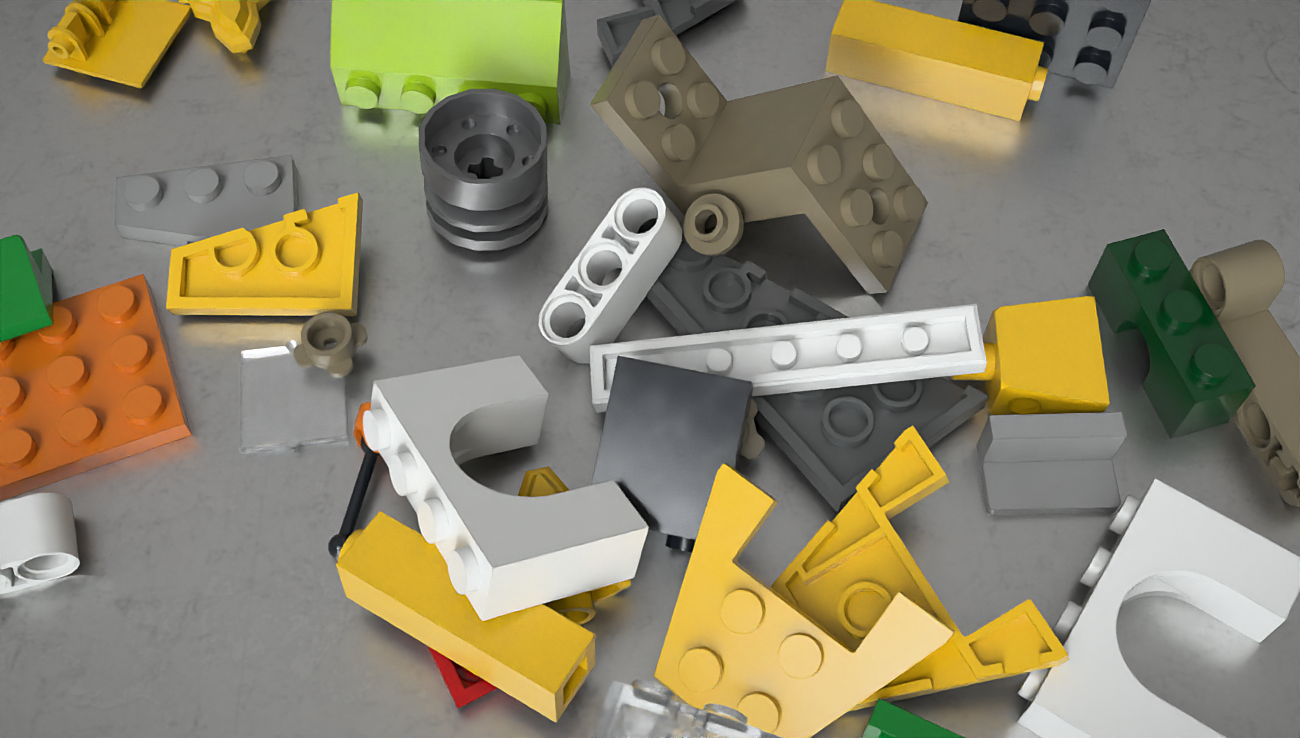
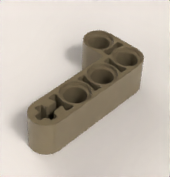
(1239, 290)

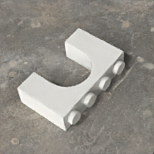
(496, 545)
(1168, 550)

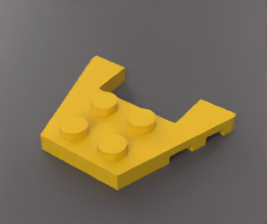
(861, 564)
(757, 651)

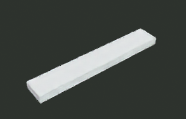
(814, 352)

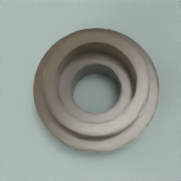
(728, 227)

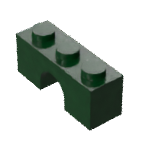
(1193, 366)

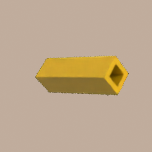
(936, 58)
(407, 583)

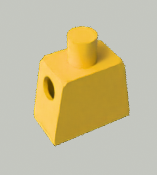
(1044, 359)

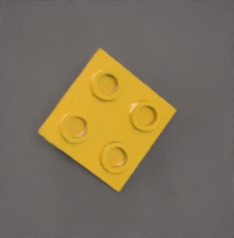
(115, 37)

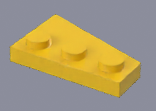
(275, 270)

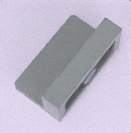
(1050, 463)

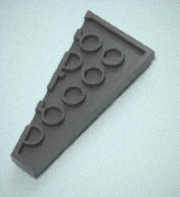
(825, 432)

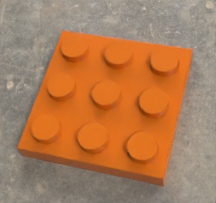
(87, 388)

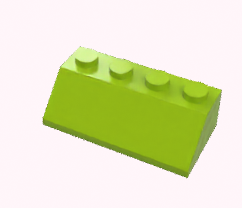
(425, 50)

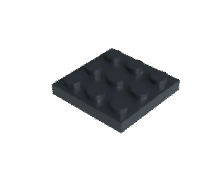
(1079, 36)

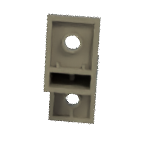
(768, 152)

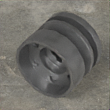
(484, 168)

